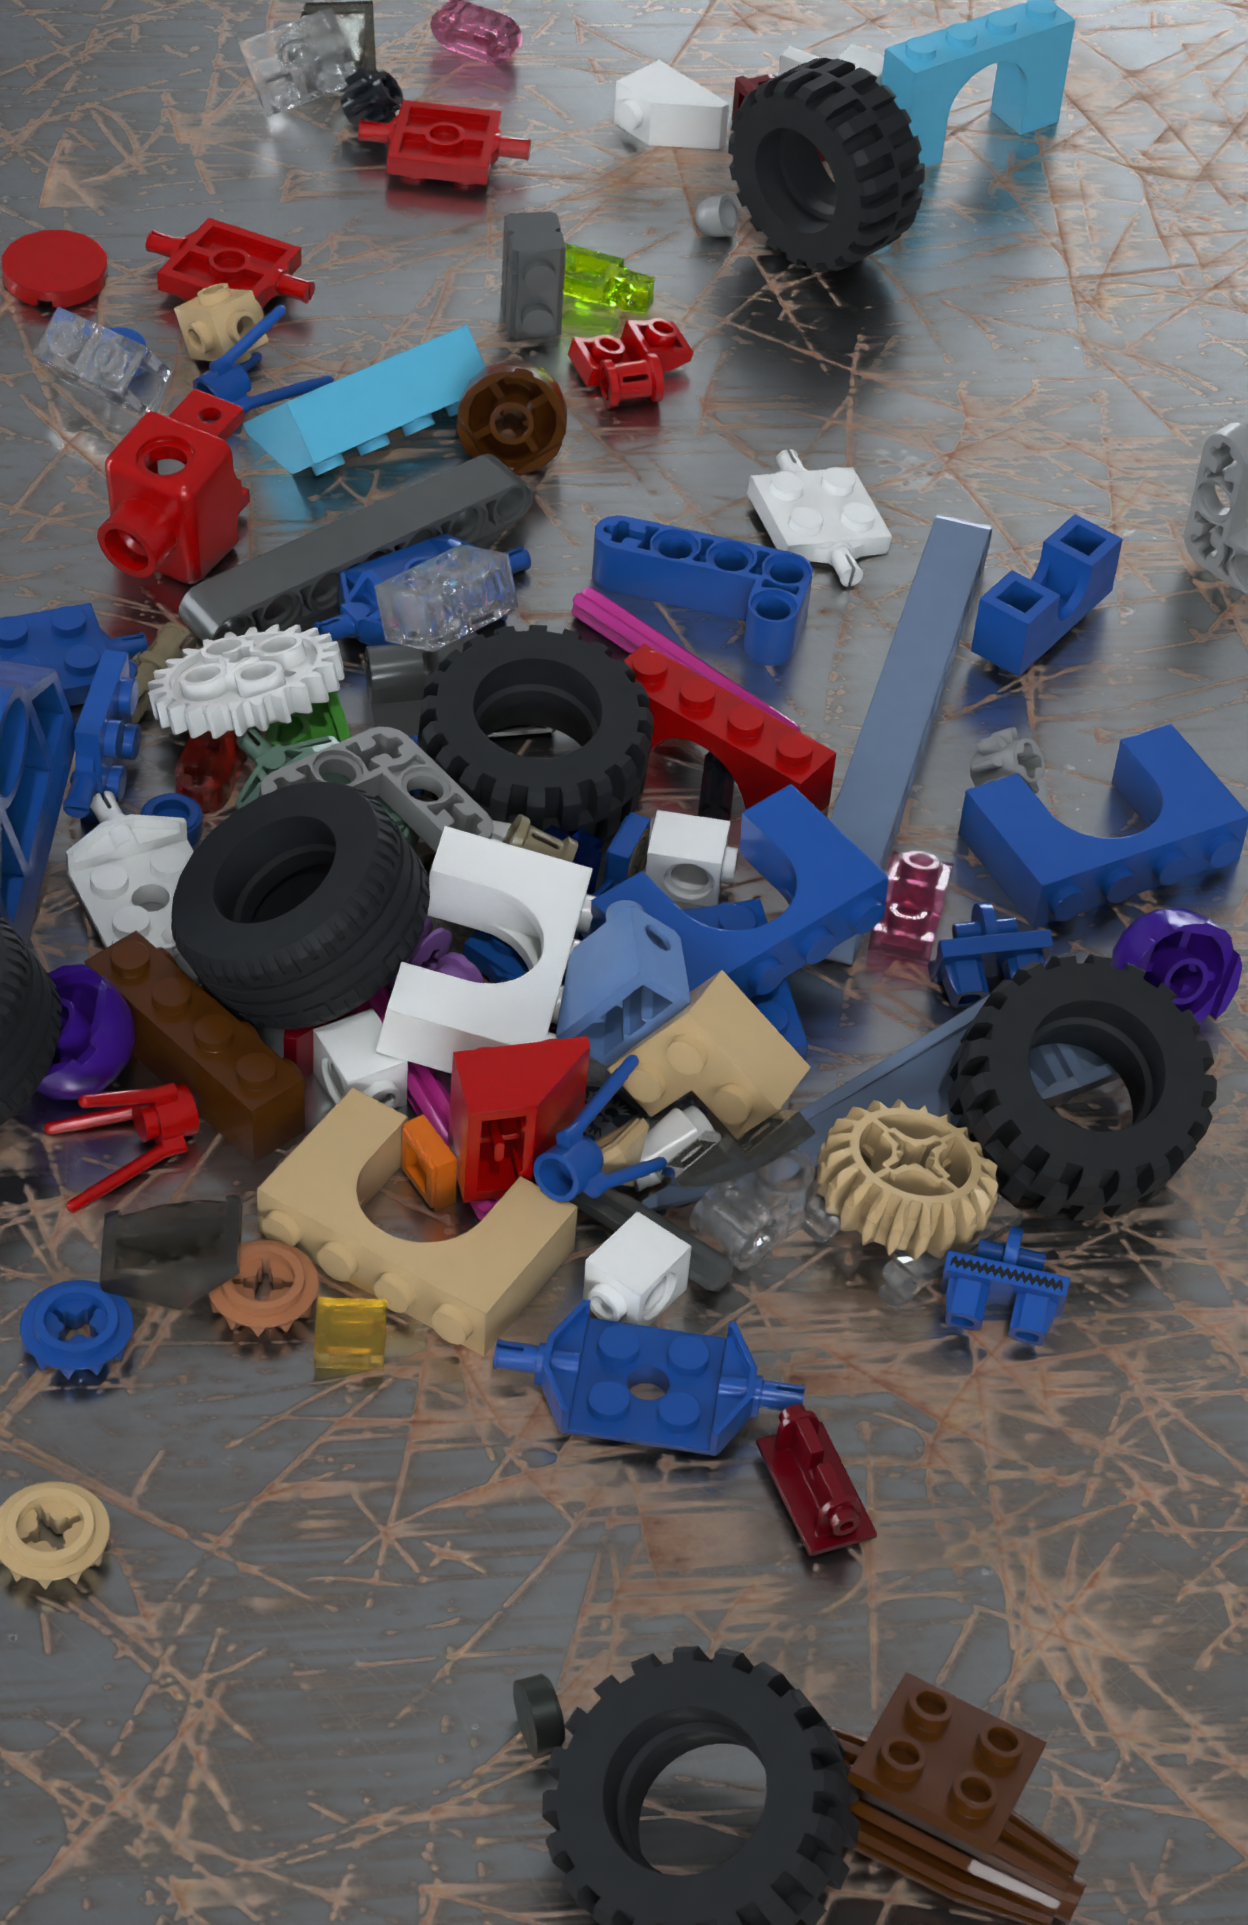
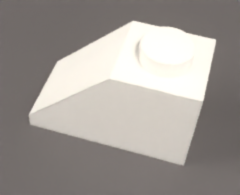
(670, 109)

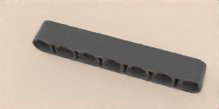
(303, 574)

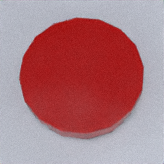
(54, 268)

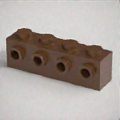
(195, 1041)

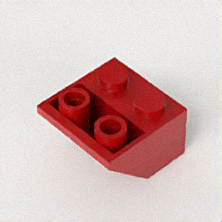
(510, 1108)

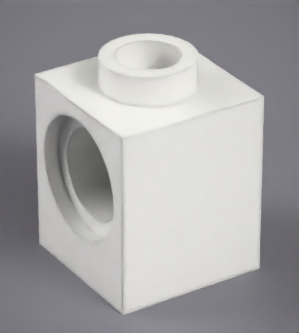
(691, 857)
(348, 1058)
(636, 1272)

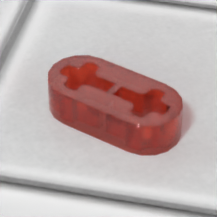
(199, 761)

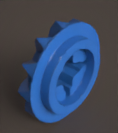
(74, 1305)

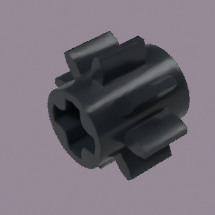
(371, 97)

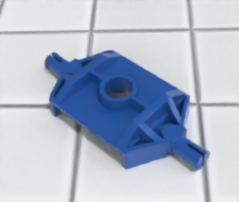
(357, 594)
(596, 1362)

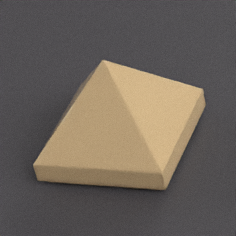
(623, 1146)

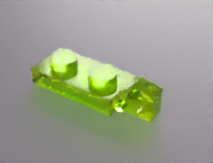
(605, 280)

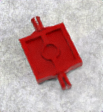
(444, 142)
(230, 256)

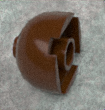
(513, 414)

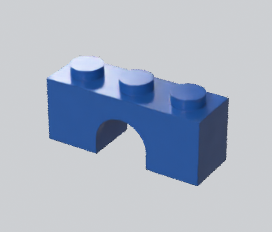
(1028, 616)

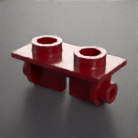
(814, 1483)

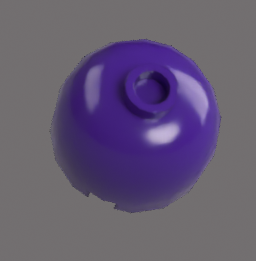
(1186, 955)
(93, 1036)

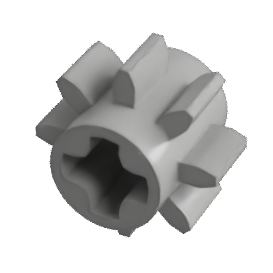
(1006, 755)

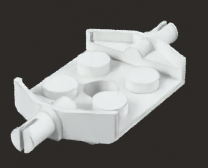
(126, 865)

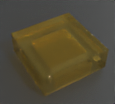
(350, 1333)

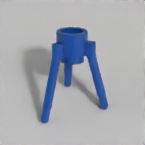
(231, 382)
(577, 1160)

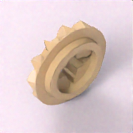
(68, 1512)

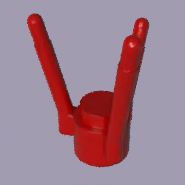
(158, 1114)

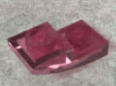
(913, 906)

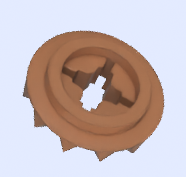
(292, 1293)

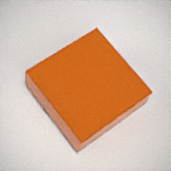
(428, 1163)

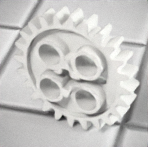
(246, 681)

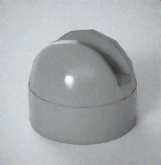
(717, 216)

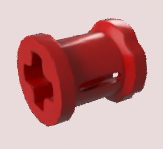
(646, 370)

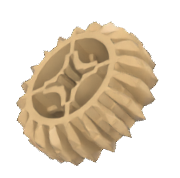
(906, 1179)

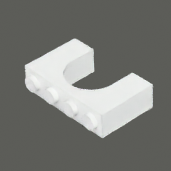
(521, 899)

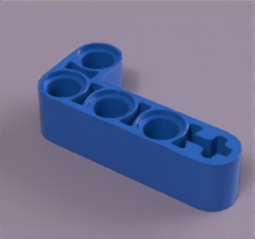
(710, 576)

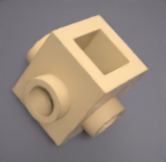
(218, 321)

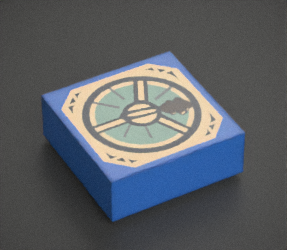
(628, 849)

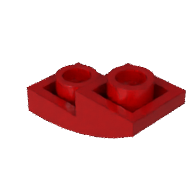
(636, 340)

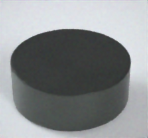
(539, 1714)

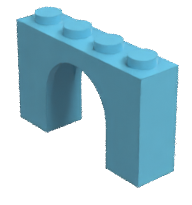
(1031, 56)

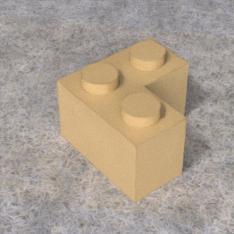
(719, 1052)

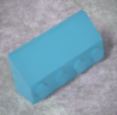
(369, 405)

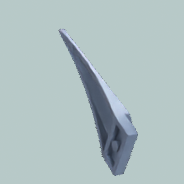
(922, 1077)

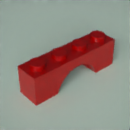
(749, 742)

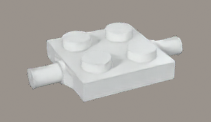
(820, 515)

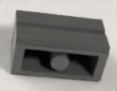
(533, 275)

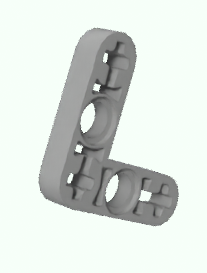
(1226, 547)
(391, 775)

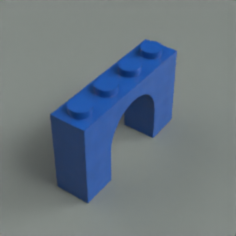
(813, 865)
(1062, 872)

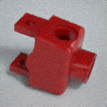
(180, 519)

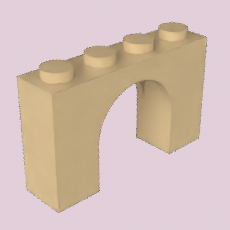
(457, 1286)

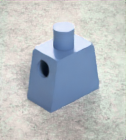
(623, 982)

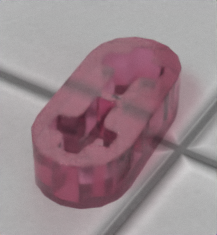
(476, 34)

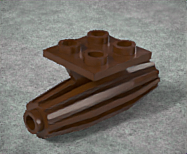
(941, 1805)

